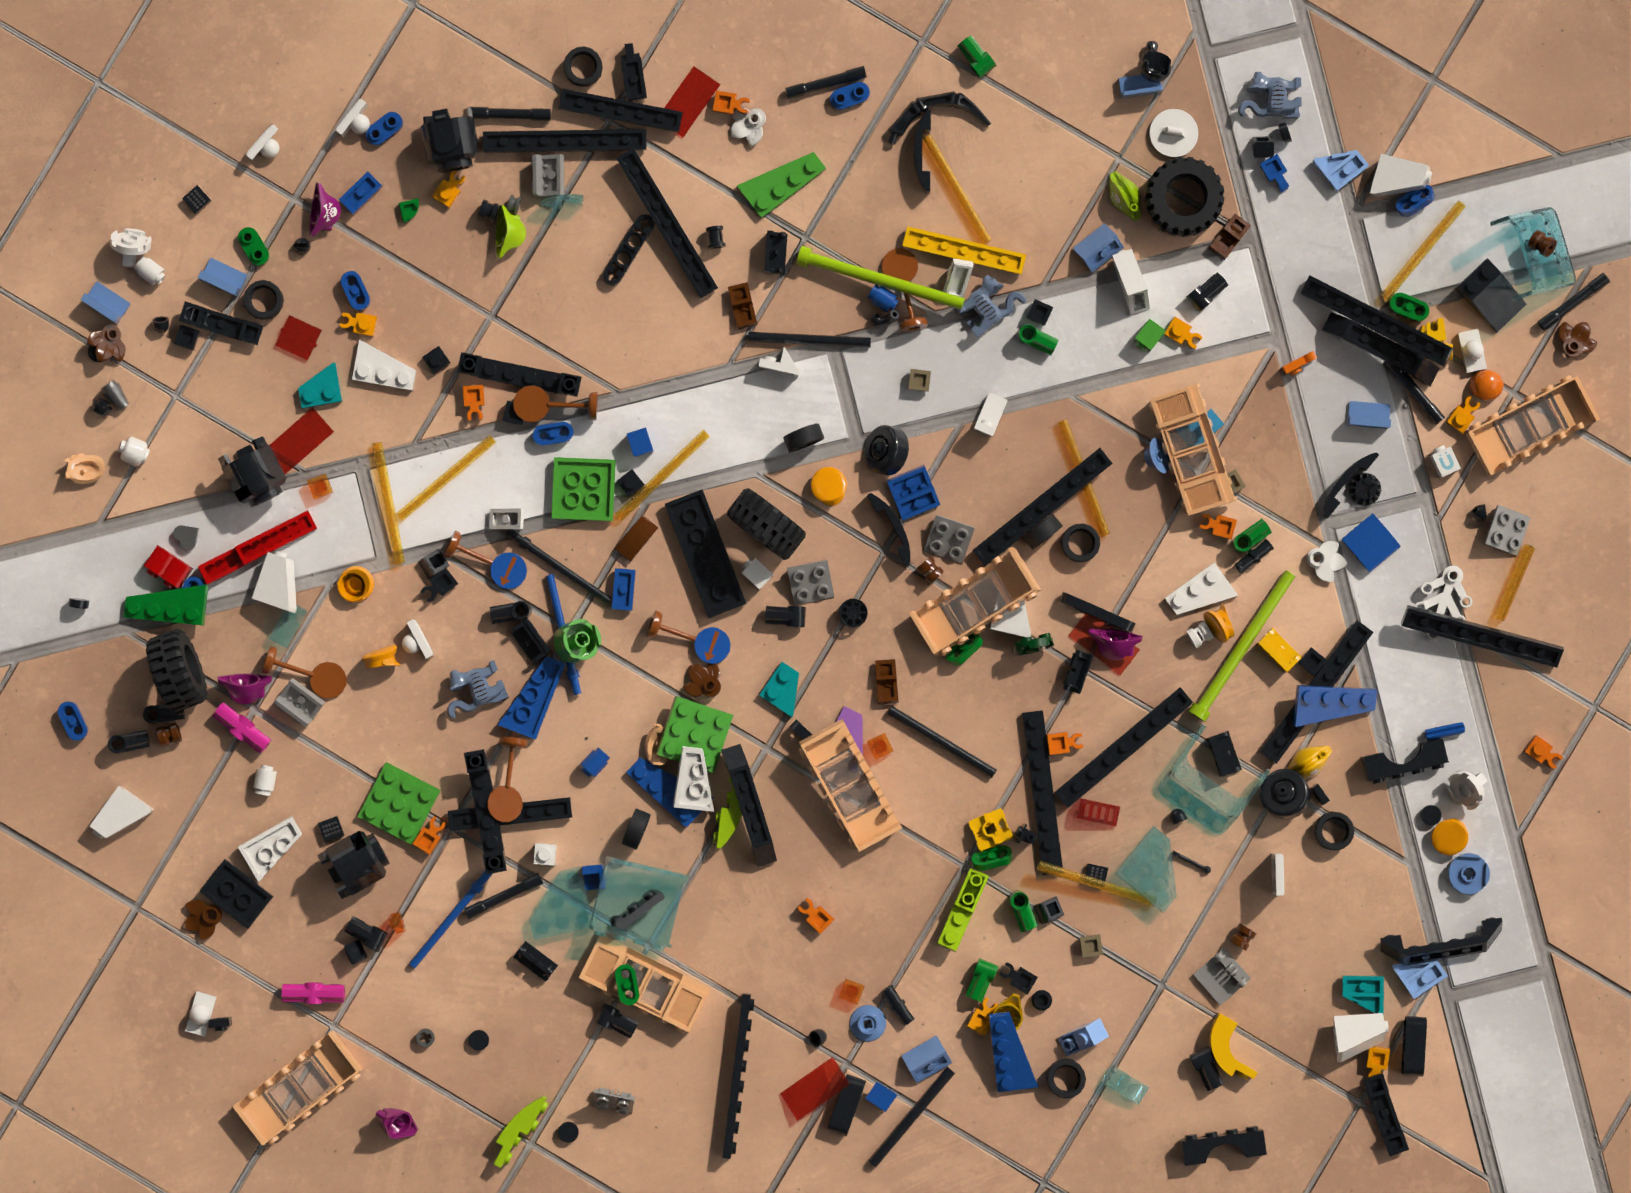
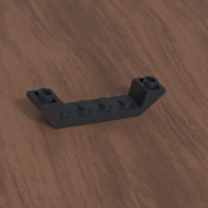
(1381, 347)
(519, 375)
(749, 805)
(489, 828)
(1393, 946)

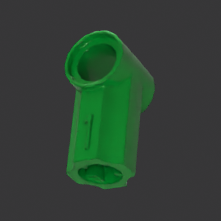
(979, 60)
(1039, 340)
(1252, 535)
(1023, 912)
(983, 976)

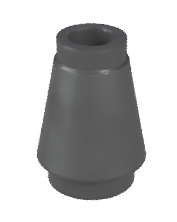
(115, 394)

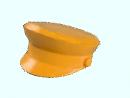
(829, 486)
(355, 584)
(1219, 624)
(381, 657)
(1450, 836)

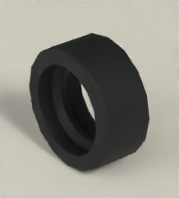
(583, 51)
(248, 299)
(803, 437)
(1042, 531)
(1065, 542)
(636, 829)
(1349, 830)
(1081, 1078)

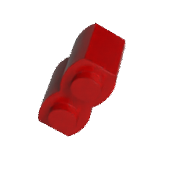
(168, 567)

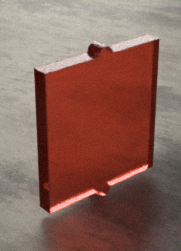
(298, 337)

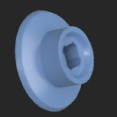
(1156, 457)
(865, 1013)

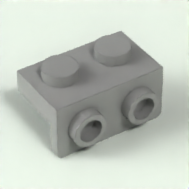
(548, 175)
(299, 702)

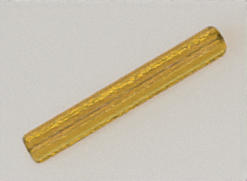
(1514, 582)

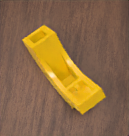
(1219, 1045)

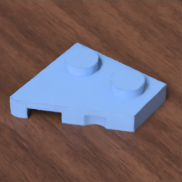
(1341, 168)
(1420, 976)

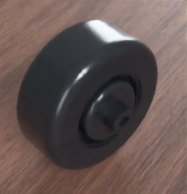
(886, 450)
(1285, 794)

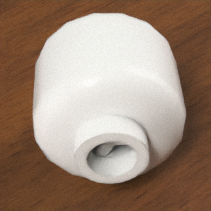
(133, 451)

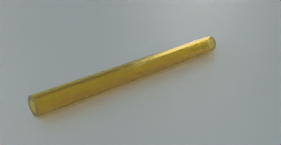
(957, 189)
(1423, 250)
(662, 475)
(446, 477)
(1088, 489)
(388, 503)
(1091, 882)

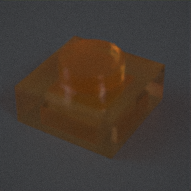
(320, 486)
(880, 746)
(397, 922)
(851, 991)

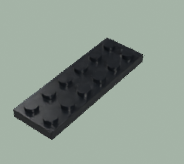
(705, 553)

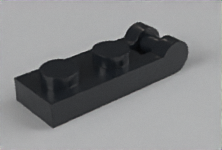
(637, 909)

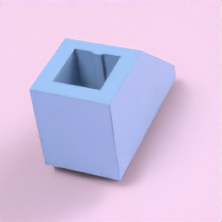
(1083, 1037)

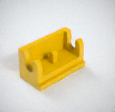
(1437, 330)
(1278, 650)

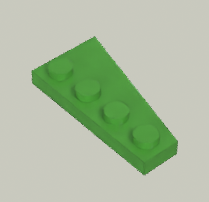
(777, 185)

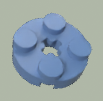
(1476, 882)

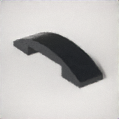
(924, 127)
(221, 323)
(1331, 502)
(879, 505)
(1385, 1114)

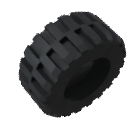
(1194, 170)
(766, 523)
(176, 670)

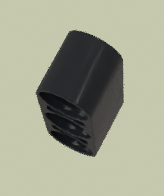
(1414, 1046)
(846, 1106)

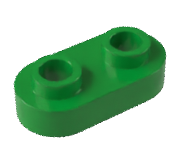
(253, 246)
(1409, 306)
(962, 652)
(992, 858)
(627, 984)

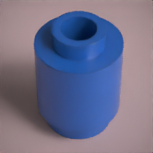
(883, 298)
(594, 762)

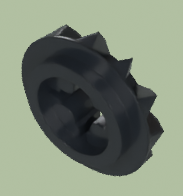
(1362, 498)

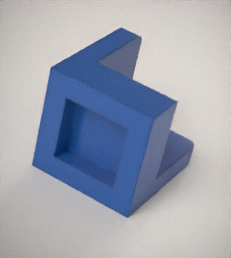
(640, 442)
(592, 876)
(881, 1096)

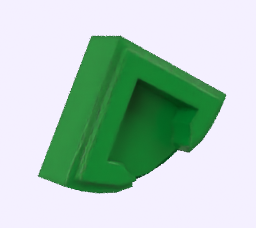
(409, 209)

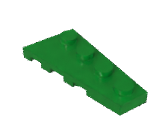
(173, 606)

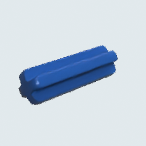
(1444, 731)

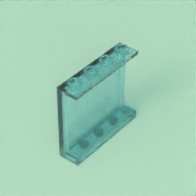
(625, 883)

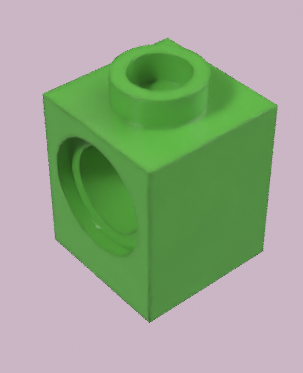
(1149, 336)

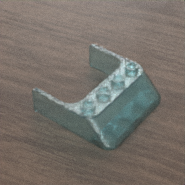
(1545, 272)
(1200, 795)

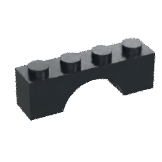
(1430, 754)
(1196, 1149)

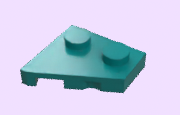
(321, 389)
(782, 689)
(1365, 991)

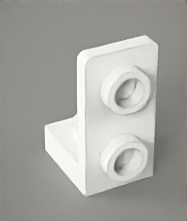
(990, 415)

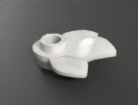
(746, 127)
(1329, 560)

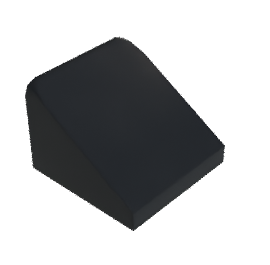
(1262, 147)
(433, 563)
(1048, 910)
(355, 952)

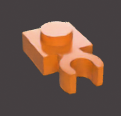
(727, 103)
(1294, 366)
(474, 398)
(1221, 526)
(1059, 742)
(1540, 751)
(428, 838)
(818, 917)

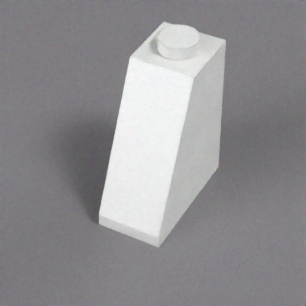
(1399, 176)
(1131, 281)
(277, 582)
(1014, 622)
(119, 813)
(1357, 1033)

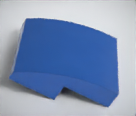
(913, 492)
(1371, 542)

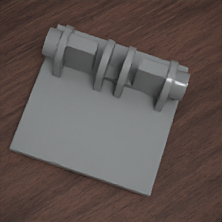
(1507, 530)
(949, 539)
(810, 582)
(1222, 976)
(604, 1101)

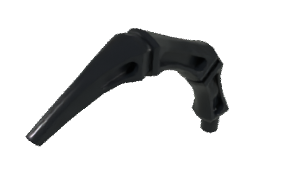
(925, 103)

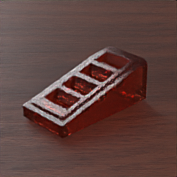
(1081, 809)

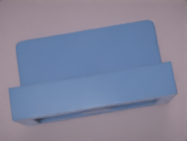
(1138, 86)
(1098, 247)
(223, 277)
(106, 302)
(1369, 415)
(926, 1059)

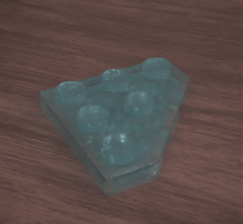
(1151, 870)
(563, 906)

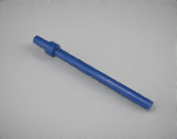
(572, 673)
(476, 887)

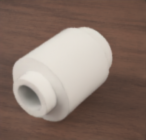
(150, 271)
(264, 780)

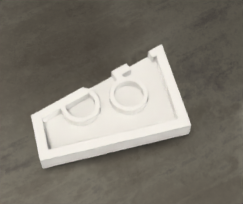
(381, 369)
(1202, 590)
(692, 782)
(268, 847)

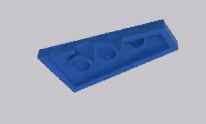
(1327, 703)
(531, 705)
(661, 787)
(1010, 1060)

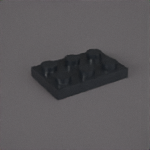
(236, 893)

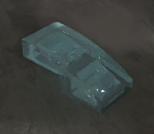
(556, 202)
(288, 626)
(1125, 1084)

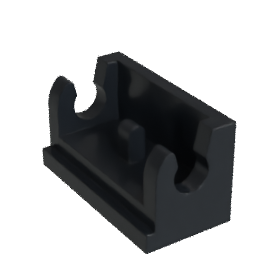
(775, 252)
(530, 641)
(1224, 753)

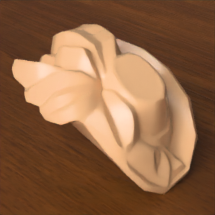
(84, 468)
(651, 745)

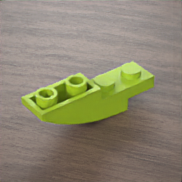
(728, 819)
(962, 910)
(522, 1122)

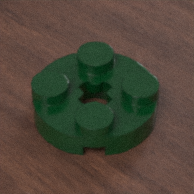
(1028, 645)

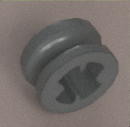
(514, 204)
(423, 1044)

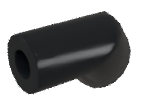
(886, 320)

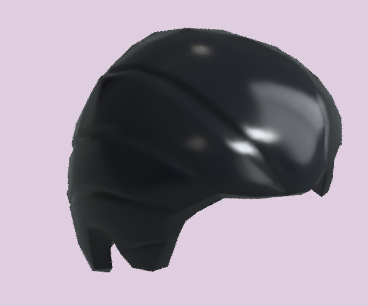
(1155, 65)

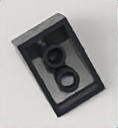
(1490, 295)

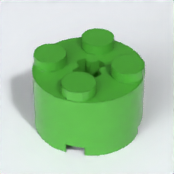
(566, 641)

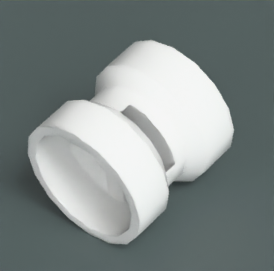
(1203, 631)

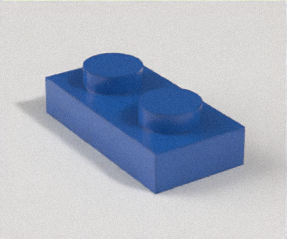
(360, 192)
(623, 589)

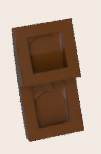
(1229, 236)
(742, 305)
(636, 538)
(886, 681)

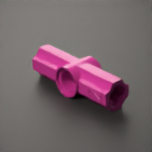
(242, 727)
(313, 993)

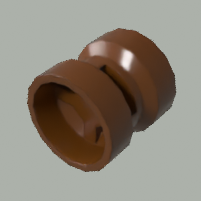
(1542, 243)
(929, 565)
(169, 734)
(1242, 942)

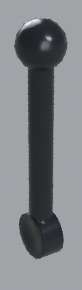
(1206, 869)

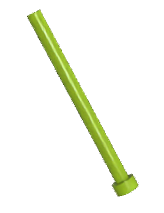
(807, 257)
(1201, 709)

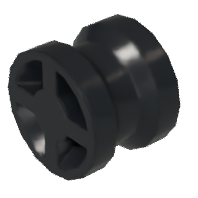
(488, 211)

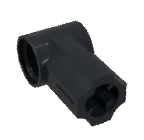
(1203, 295)
(508, 612)
(791, 616)
(164, 714)
(131, 741)
(370, 935)
(612, 1019)
(1205, 1065)

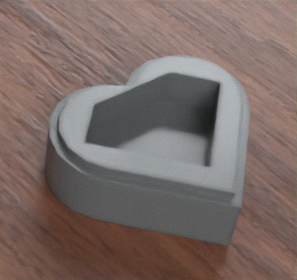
(186, 536)

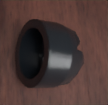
(302, 250)
(160, 323)
(1479, 512)
(1177, 816)
(817, 1037)

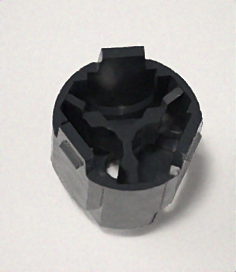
(449, 141)
(255, 474)
(356, 862)

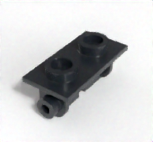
(1076, 677)
(1025, 835)
(535, 961)

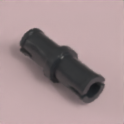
(1254, 556)
(898, 1005)

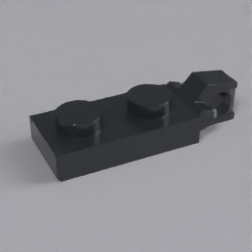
(633, 74)

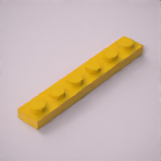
(964, 250)

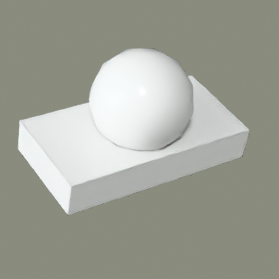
(355, 120)
(268, 147)
(958, 277)
(1472, 351)
(414, 642)
(200, 1013)

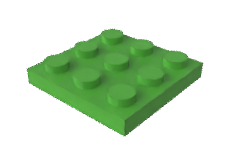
(583, 489)
(697, 727)
(399, 803)

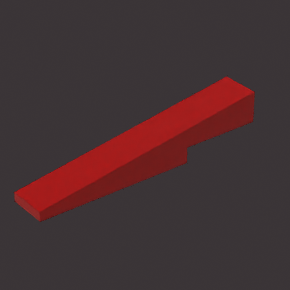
(257, 547)

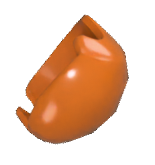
(1486, 385)

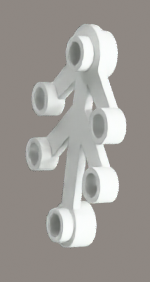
(1445, 598)

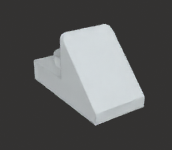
(786, 365)
(506, 519)

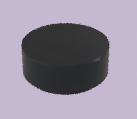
(1285, 133)
(78, 603)
(1430, 815)
(478, 1040)
(568, 1132)

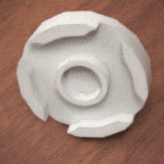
(130, 244)
(1467, 788)

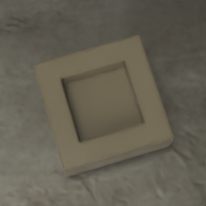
(919, 380)
(1237, 483)
(1091, 945)

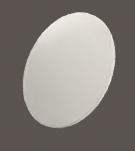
(1174, 133)

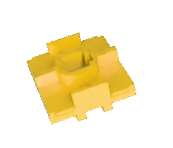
(1000, 836)

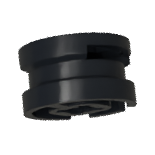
(853, 613)

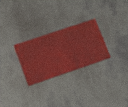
(692, 97)
(300, 439)
(1081, 636)
(815, 1088)

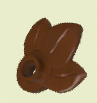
(1578, 337)
(107, 346)
(700, 679)
(200, 920)

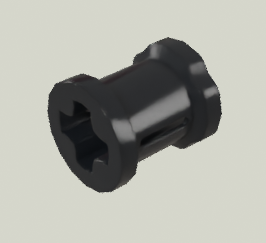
(715, 237)

